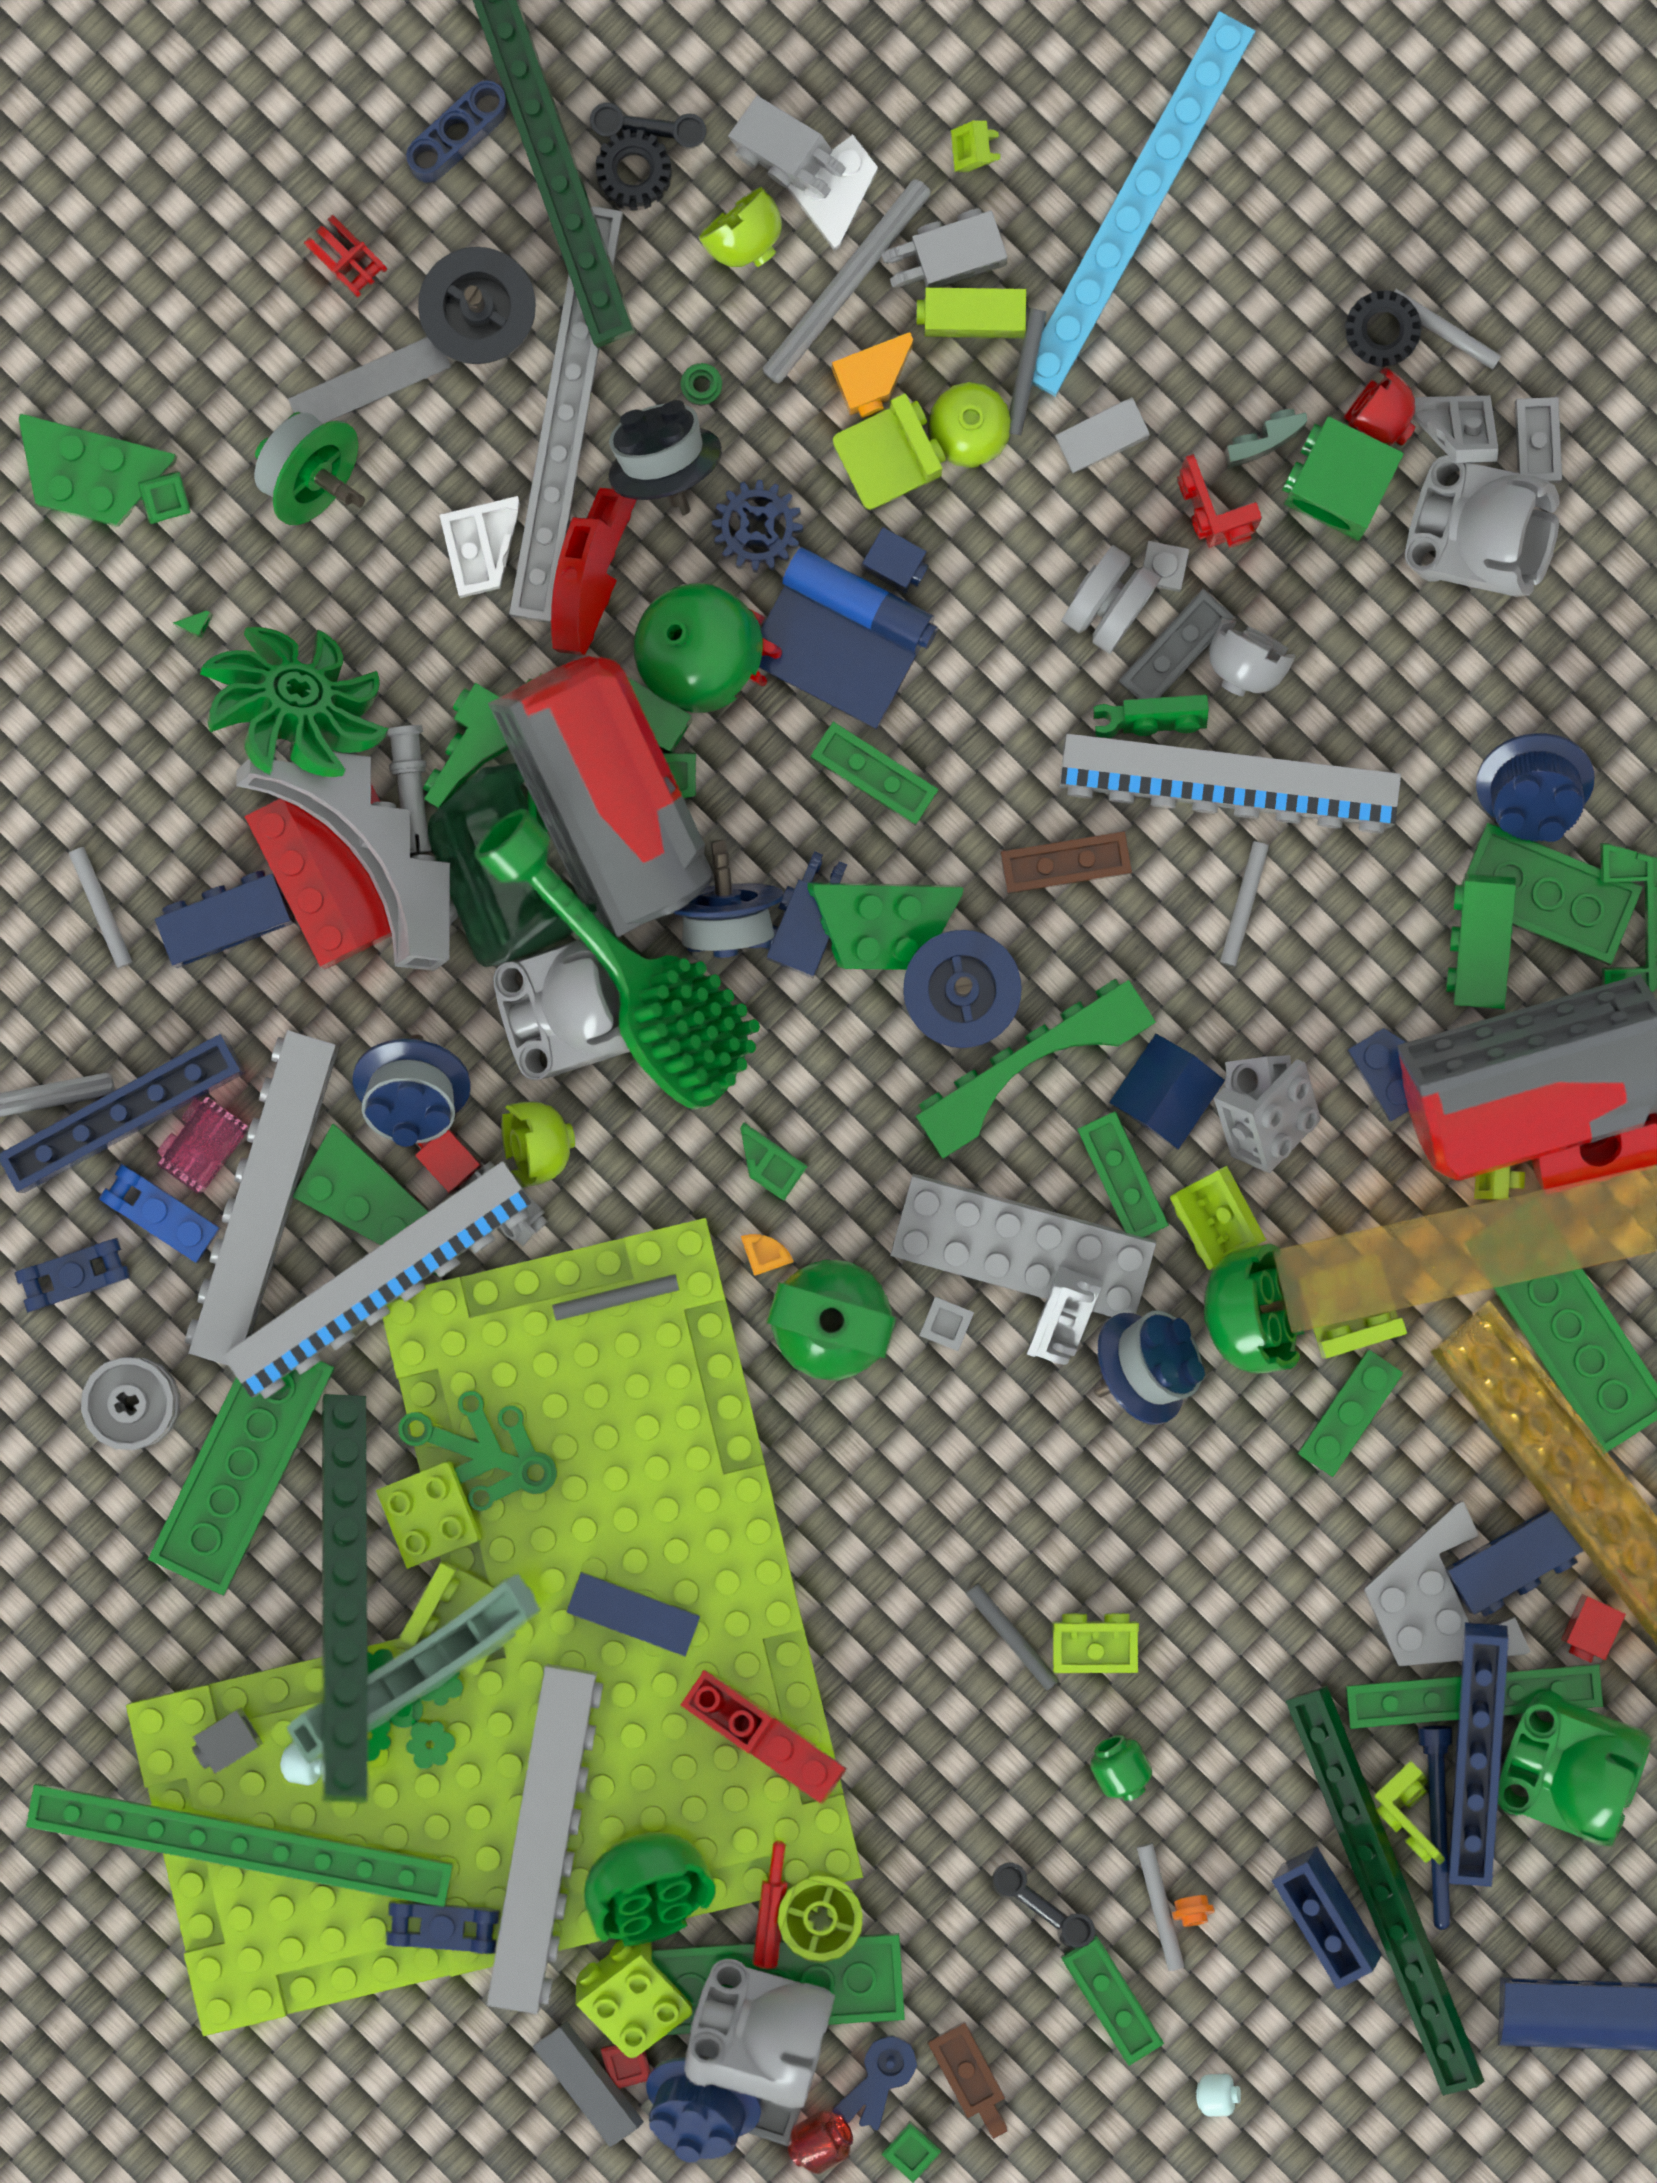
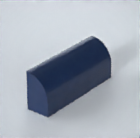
(1577, 2014)

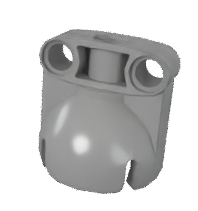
(1484, 528)
(561, 1009)
(758, 2034)

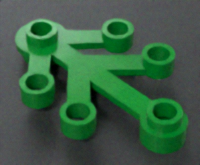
(487, 1453)

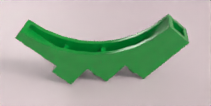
(485, 741)

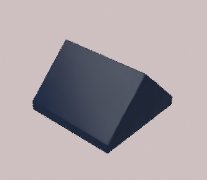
(1167, 1090)

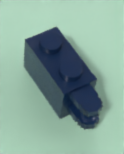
(800, 937)

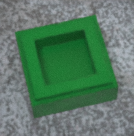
(164, 497)
(911, 2151)

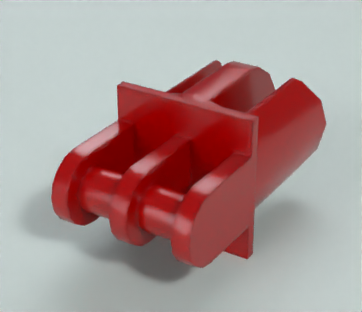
(348, 259)

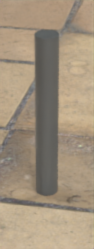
(1026, 370)
(615, 1297)
(1012, 1636)

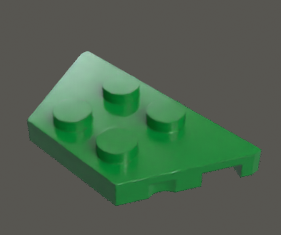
(86, 470)
(882, 922)

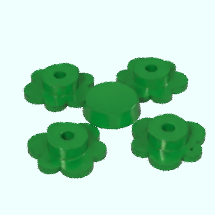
(409, 1716)

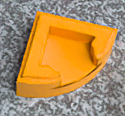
(765, 1253)

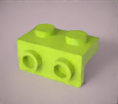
(1216, 1217)
(1095, 1645)

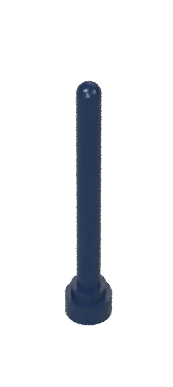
(1435, 1744)

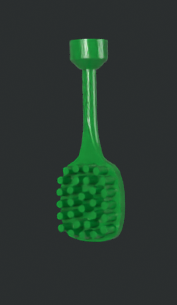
(669, 1010)

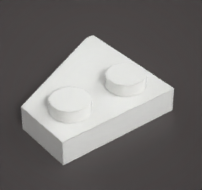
(837, 210)
(480, 544)

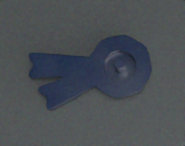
(888, 2065)

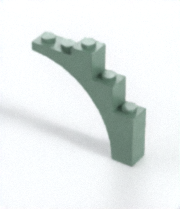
(432, 1661)

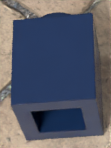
(896, 561)

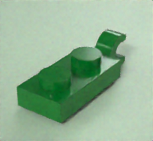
(1152, 715)

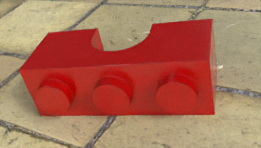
(1602, 1158)

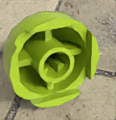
(745, 231)
(970, 424)
(537, 1141)
(820, 1919)

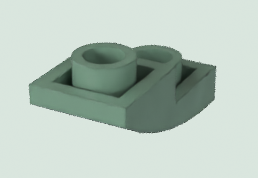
(1276, 432)

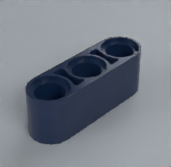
(463, 112)

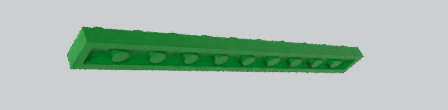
(239, 1845)

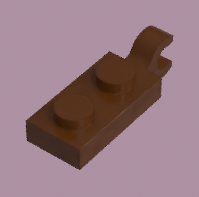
(969, 2076)

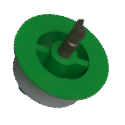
(307, 467)

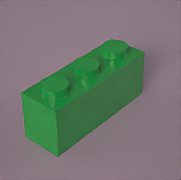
(1482, 941)

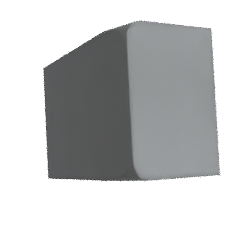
(1103, 435)

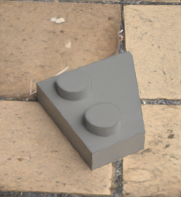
(1460, 426)

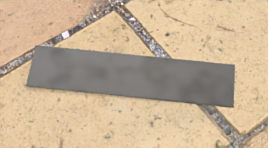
(371, 381)

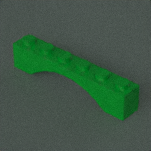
(1107, 1021)

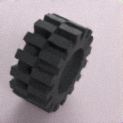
(633, 144)
(1357, 328)

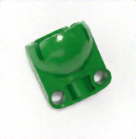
(839, 1286)
(1574, 1769)

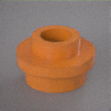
(1193, 1910)

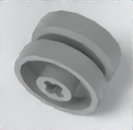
(1109, 598)
(105, 1403)

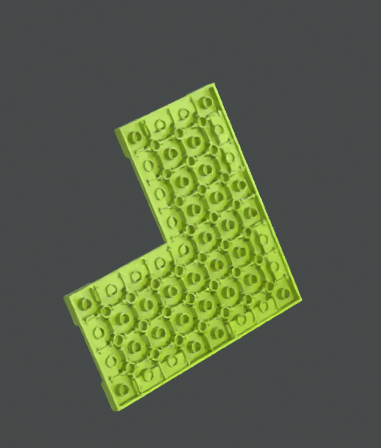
(649, 1493)

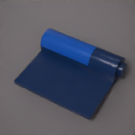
(843, 637)

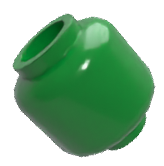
(1121, 1768)

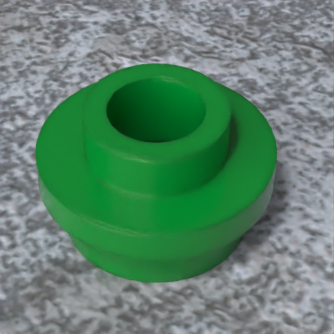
(697, 371)

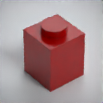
(448, 1160)
(1592, 1629)

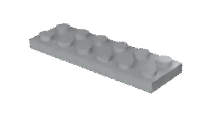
(1018, 1244)

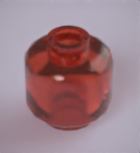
(820, 2142)

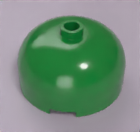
(697, 647)
(1234, 1317)
(646, 1888)

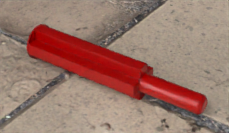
(772, 1893)

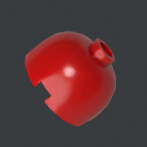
(1384, 410)

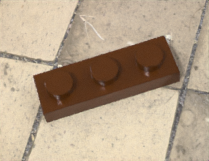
(1065, 862)

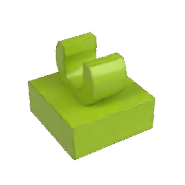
(971, 146)
(1496, 1184)

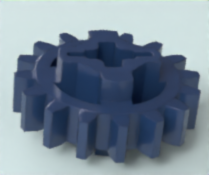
(771, 513)

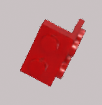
(1230, 527)

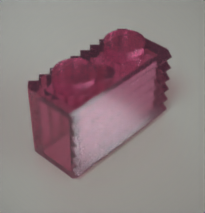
(202, 1144)

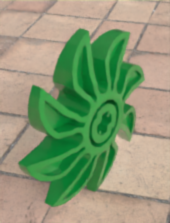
(293, 701)

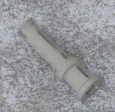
(408, 767)

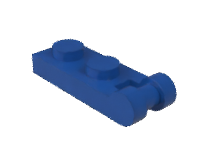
(161, 1214)

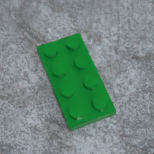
(1558, 894)

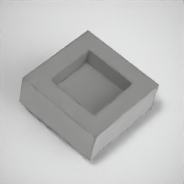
(1168, 563)
(946, 1323)

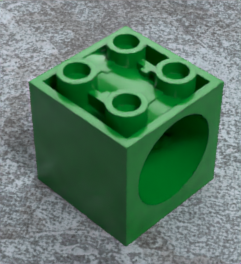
(1341, 477)

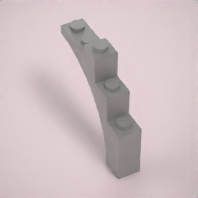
(378, 833)

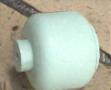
(296, 1769)
(1217, 2095)

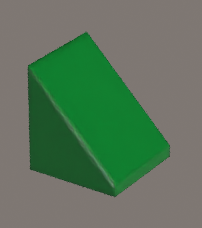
(195, 624)

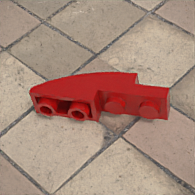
(581, 580)
(763, 1736)

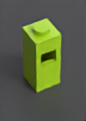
(973, 312)

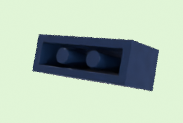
(223, 919)
(1513, 1562)
(1327, 1917)

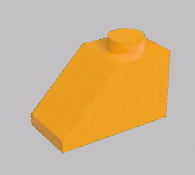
(871, 375)

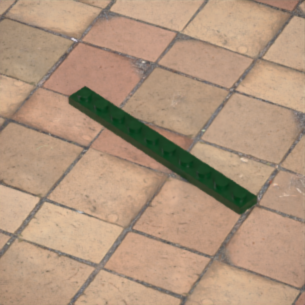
(555, 170)
(344, 1600)
(1385, 1891)

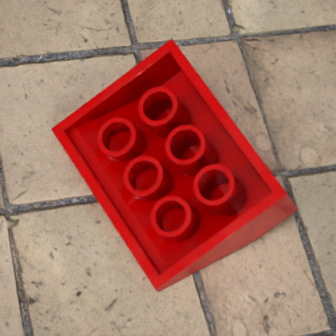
(321, 881)

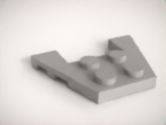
(1418, 1602)

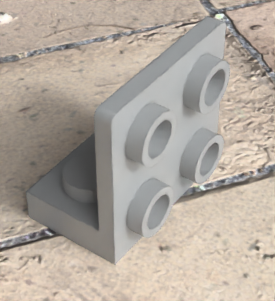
(1271, 1127)

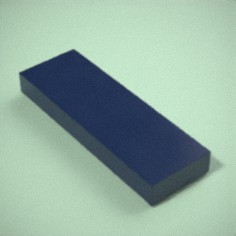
(633, 1614)

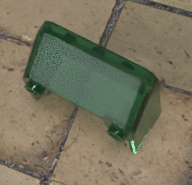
(497, 917)

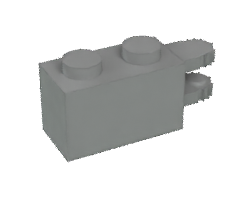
(783, 147)
(951, 251)

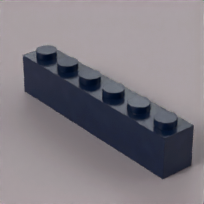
(121, 1113)
(1478, 1754)

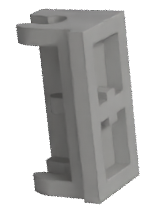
(1064, 1316)

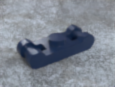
(72, 1275)
(442, 1927)

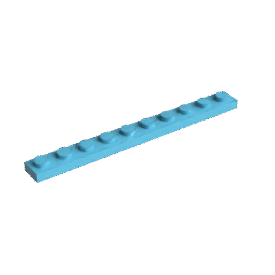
(1139, 200)

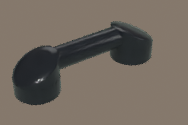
(687, 130)
(1072, 1930)

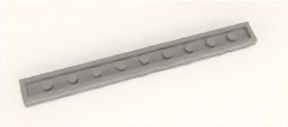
(559, 448)

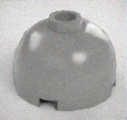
(1248, 659)

